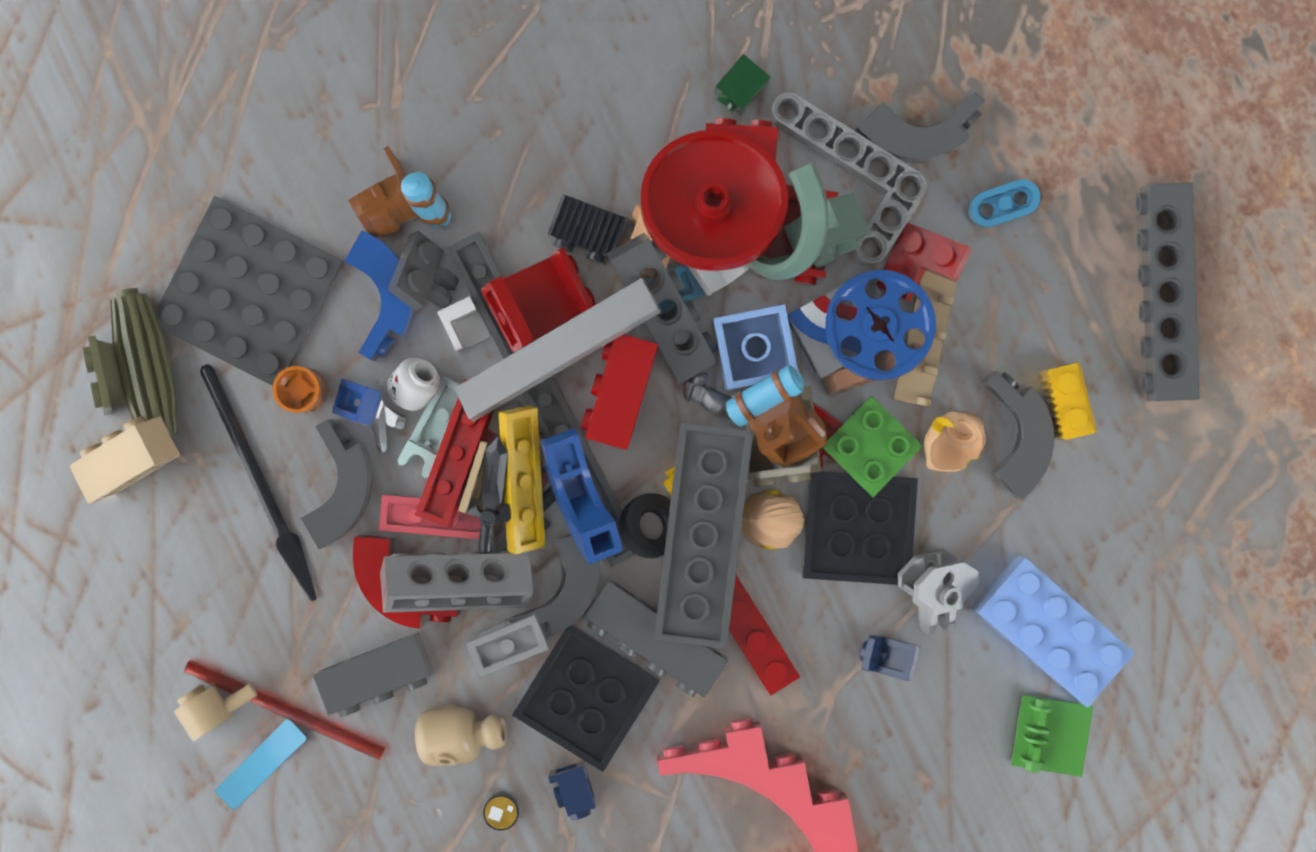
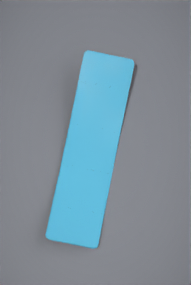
(260, 764)

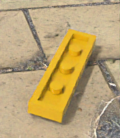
(523, 479)

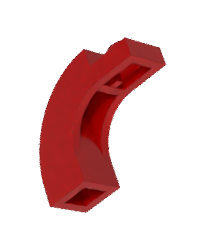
(367, 564)

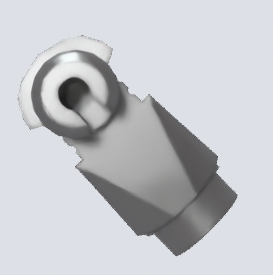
(705, 396)

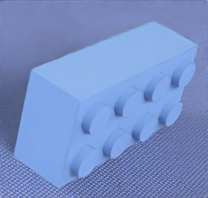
(1053, 630)

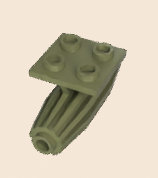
(134, 364)

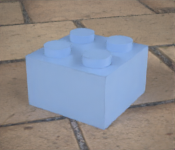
(753, 345)

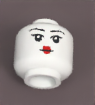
(413, 384)

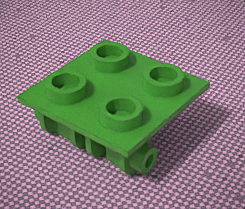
(872, 446)
(1051, 736)

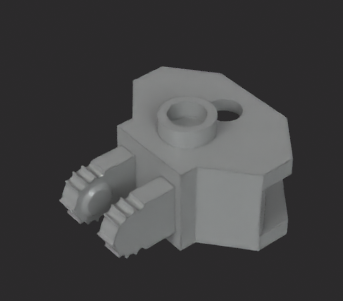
(939, 588)

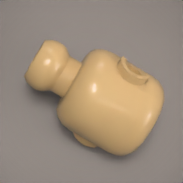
(456, 735)

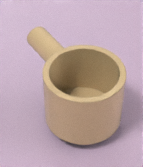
(206, 709)

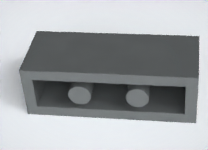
(374, 675)

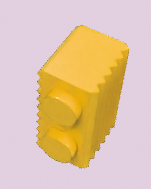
(1068, 401)

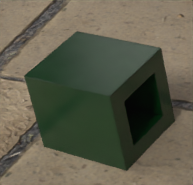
(741, 86)

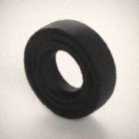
(630, 524)

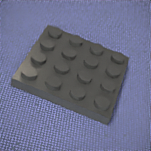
(246, 291)

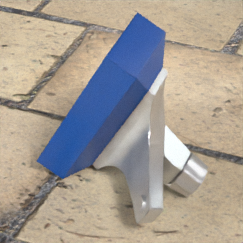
(365, 407)

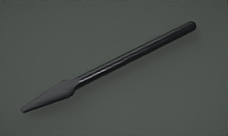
(287, 542)

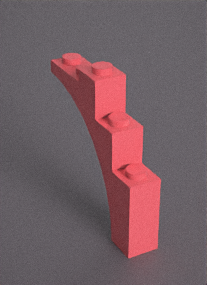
(785, 782)

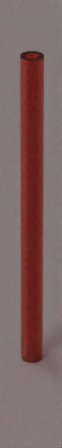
(287, 711)

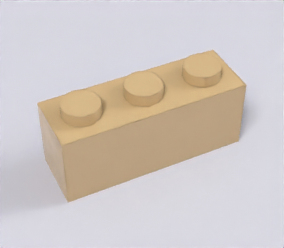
(123, 458)

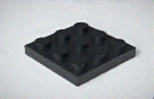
(858, 534)
(586, 697)

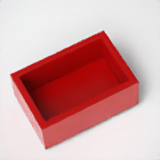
(619, 391)

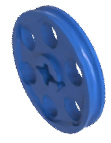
(885, 307)

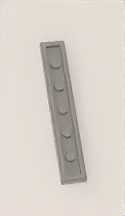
(557, 350)

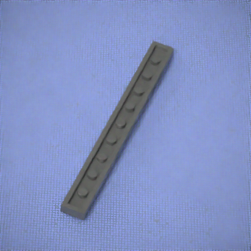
(554, 413)

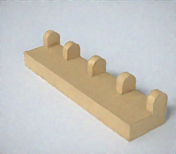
(918, 384)

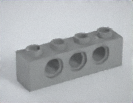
(404, 594)

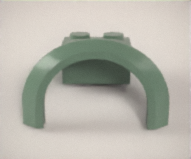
(820, 232)

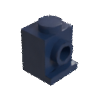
(573, 790)

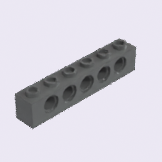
(1177, 203)

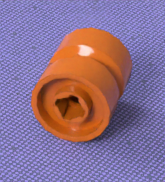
(300, 389)

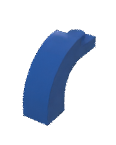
(379, 264)
(577, 497)

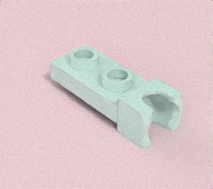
(431, 427)

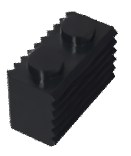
(587, 228)

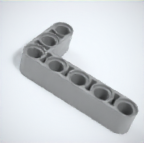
(858, 167)

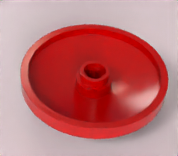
(713, 200)

